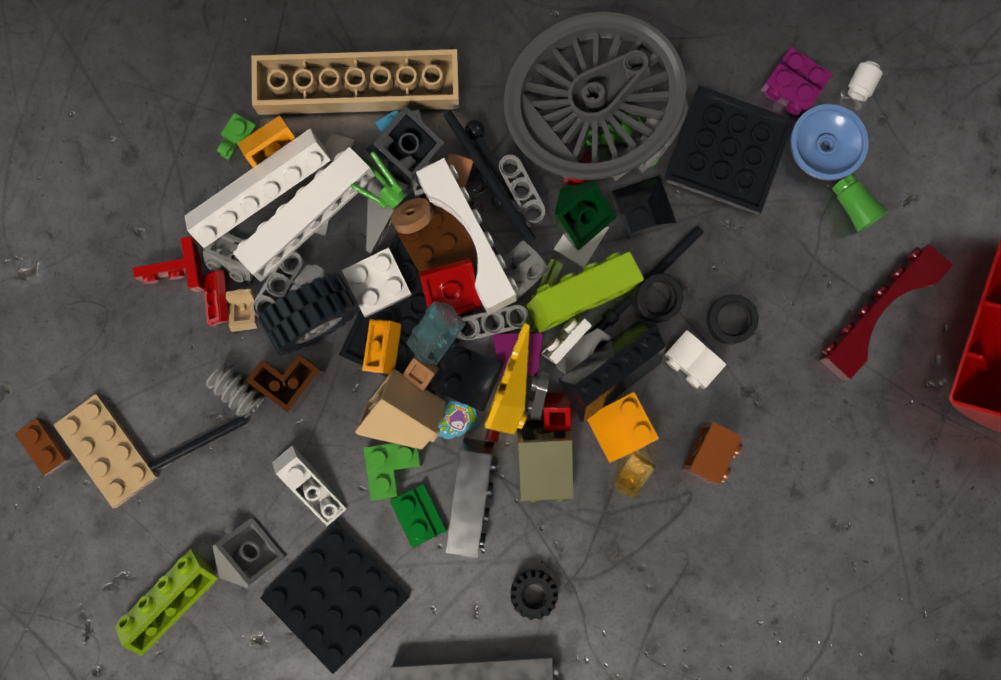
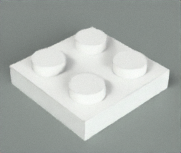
(376, 282)

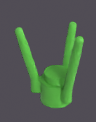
(392, 191)

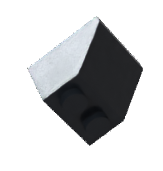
(405, 145)

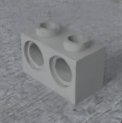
(524, 267)

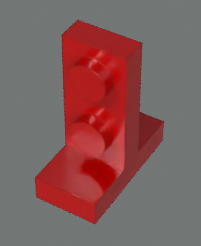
(177, 268)

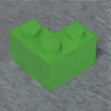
(382, 468)

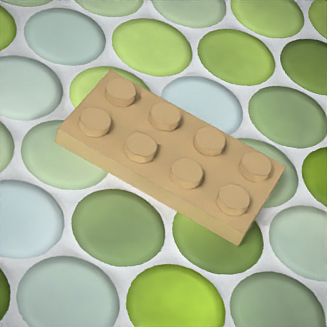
(105, 451)

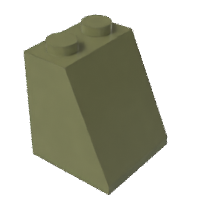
(544, 463)

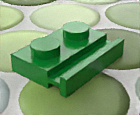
(418, 515)

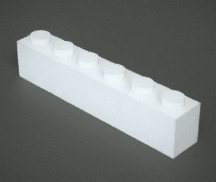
(256, 188)
(303, 214)

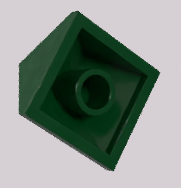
(582, 213)

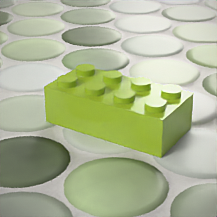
(583, 291)

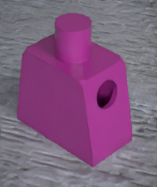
(504, 346)

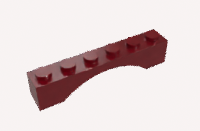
(850, 351)

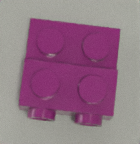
(796, 82)

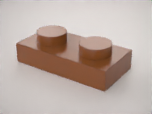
(41, 447)

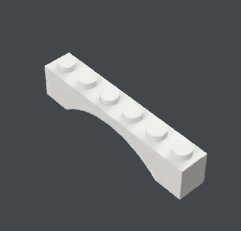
(443, 191)

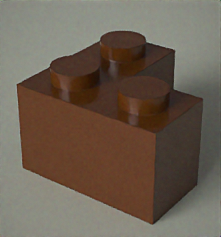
(286, 388)

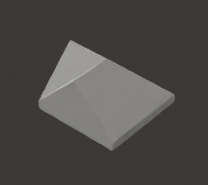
(246, 555)

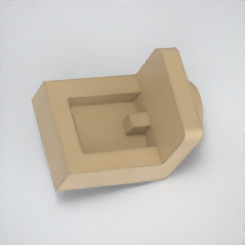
(241, 310)

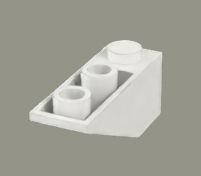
(308, 485)

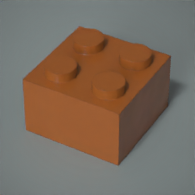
(713, 453)

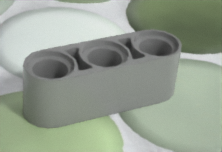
(518, 179)
(281, 273)
(501, 322)

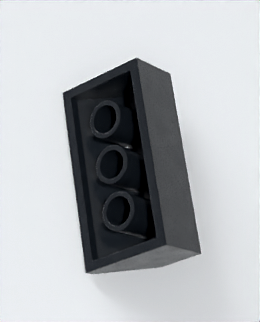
(613, 368)

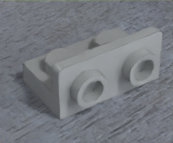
(220, 257)

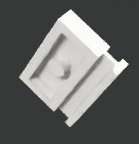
(565, 339)

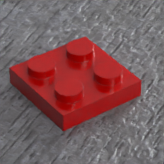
(451, 285)

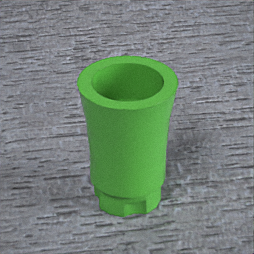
(858, 202)

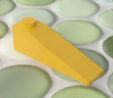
(508, 404)

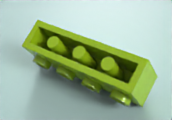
(165, 602)

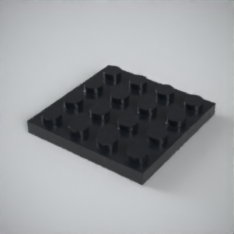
(729, 150)
(334, 597)

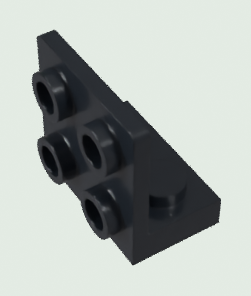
(467, 376)

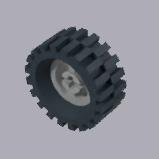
(308, 313)

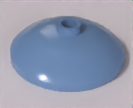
(837, 129)

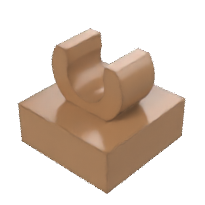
(420, 373)

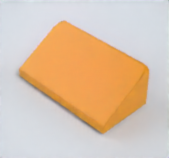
(381, 346)

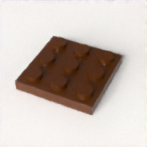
(441, 242)

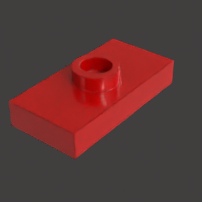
(215, 298)

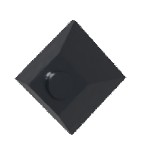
(643, 207)

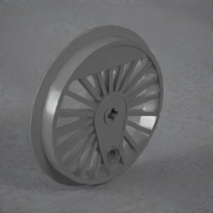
(594, 95)

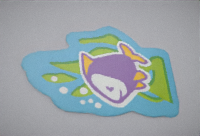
(458, 420)

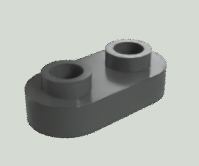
(536, 404)

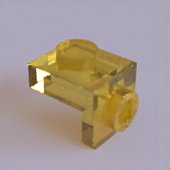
(634, 475)

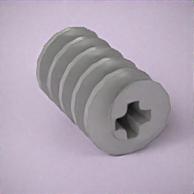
(234, 391)

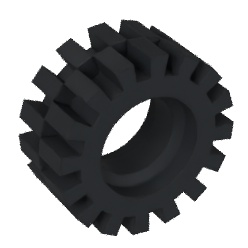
(529, 610)

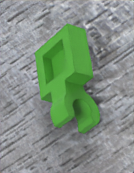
(234, 132)

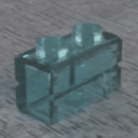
(435, 333)

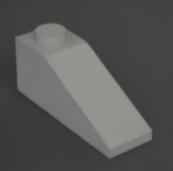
(378, 218)

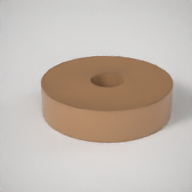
(412, 215)

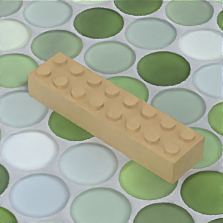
(355, 82)

